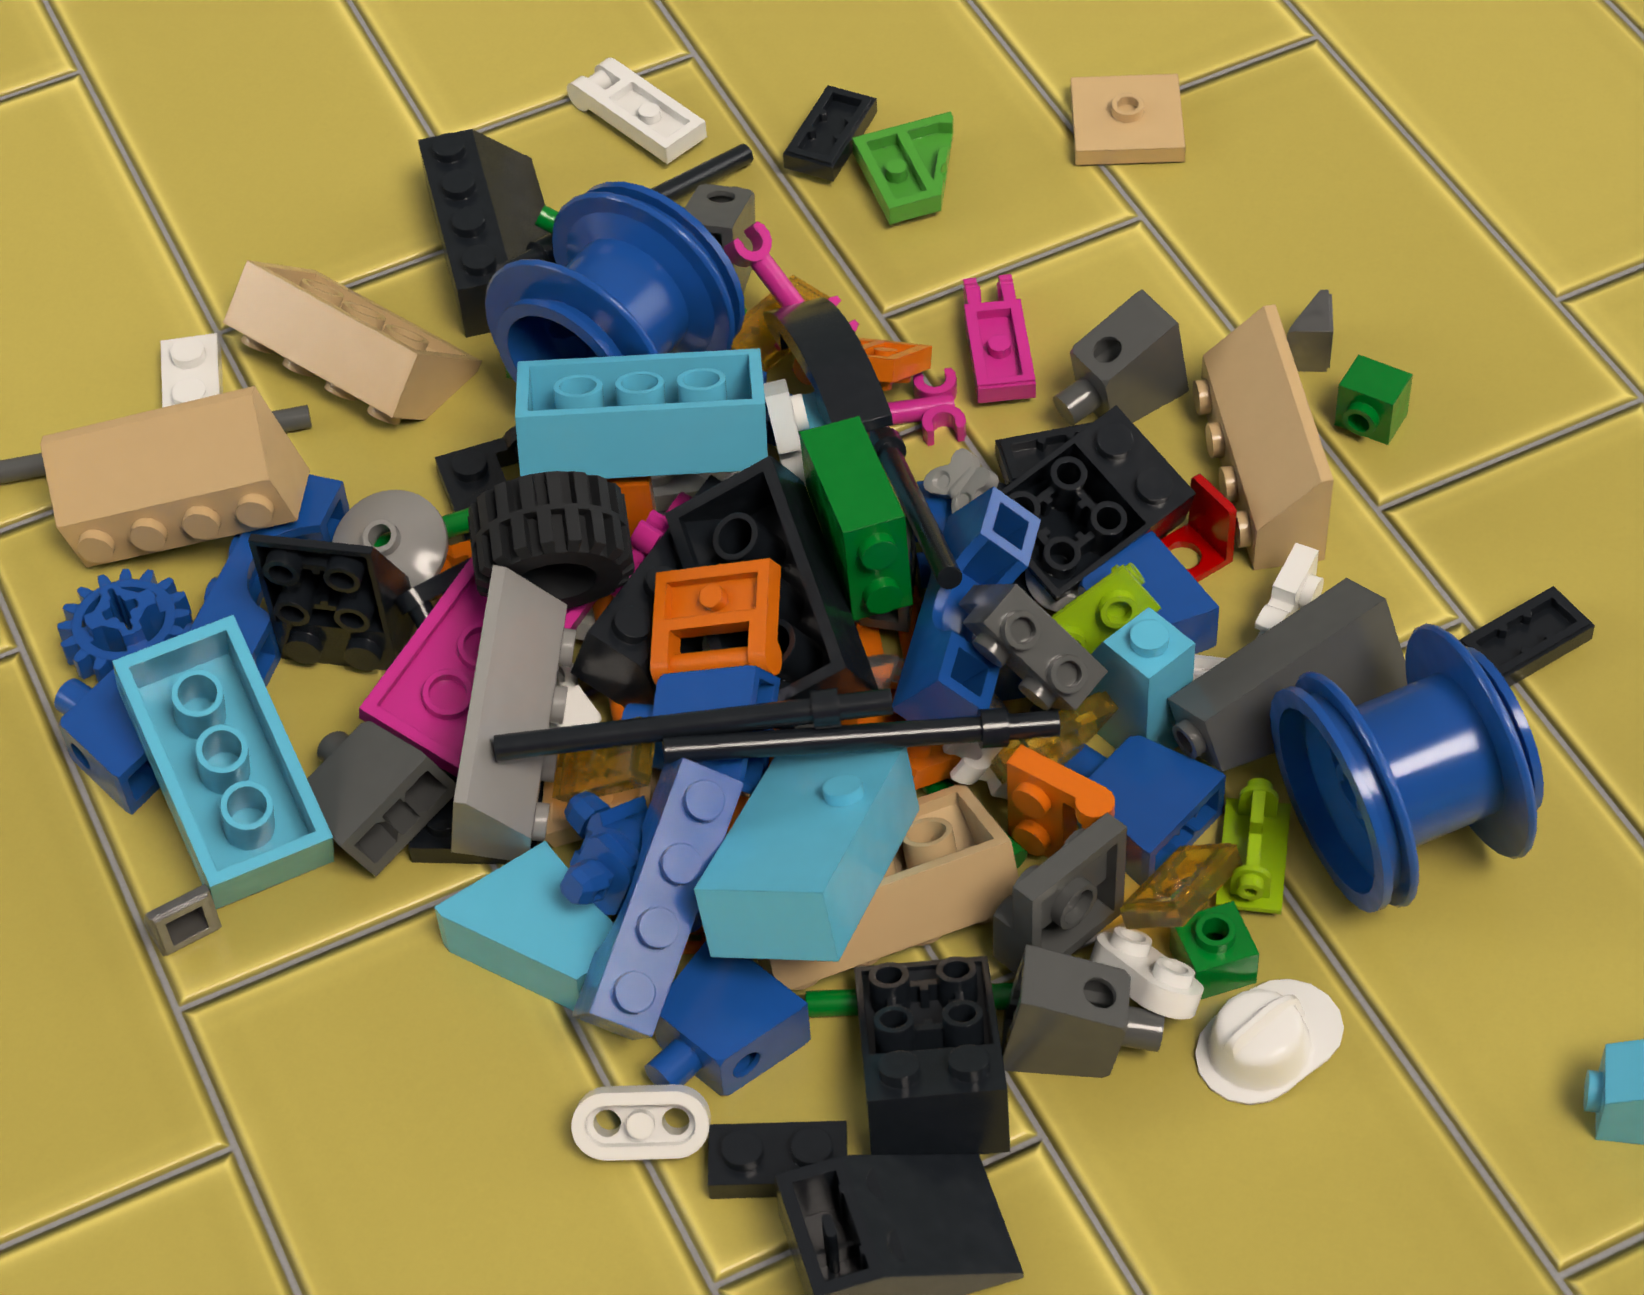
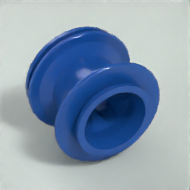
(625, 282)
(1407, 767)

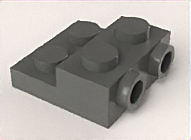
(1032, 644)
(1065, 896)

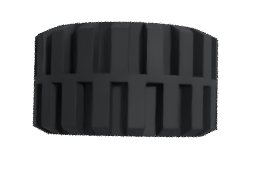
(556, 532)

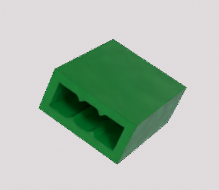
(858, 517)

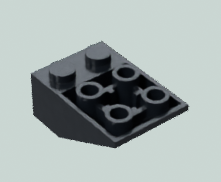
(1097, 500)
(332, 601)
(932, 1058)
(895, 1226)

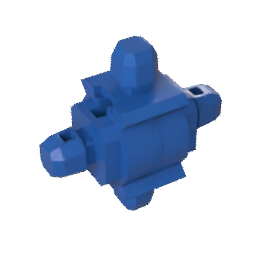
(609, 853)

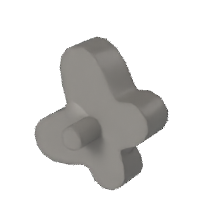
(960, 480)

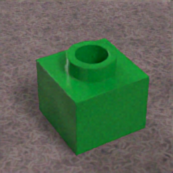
(1373, 399)
(1217, 949)

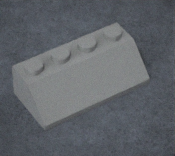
(511, 693)

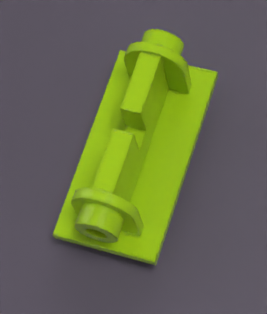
(1106, 607)
(1261, 835)

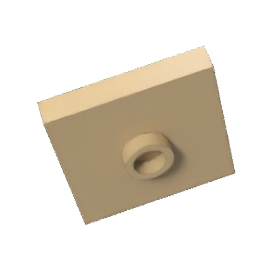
(1127, 119)

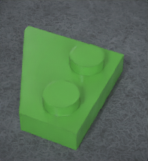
(907, 165)

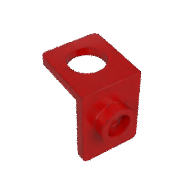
(1208, 529)

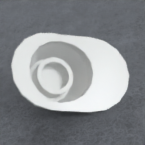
(1268, 1040)

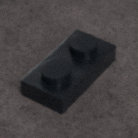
(750, 1154)

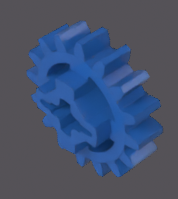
(121, 620)

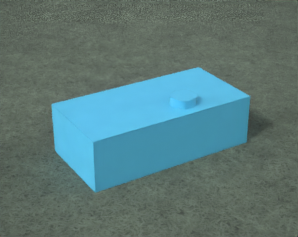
(642, 414)
(224, 761)
(807, 855)

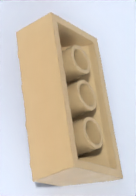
(347, 341)
(1265, 441)
(173, 477)
(942, 879)

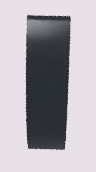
(831, 361)

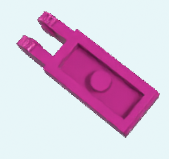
(998, 343)

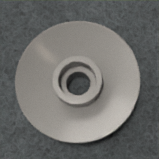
(416, 528)

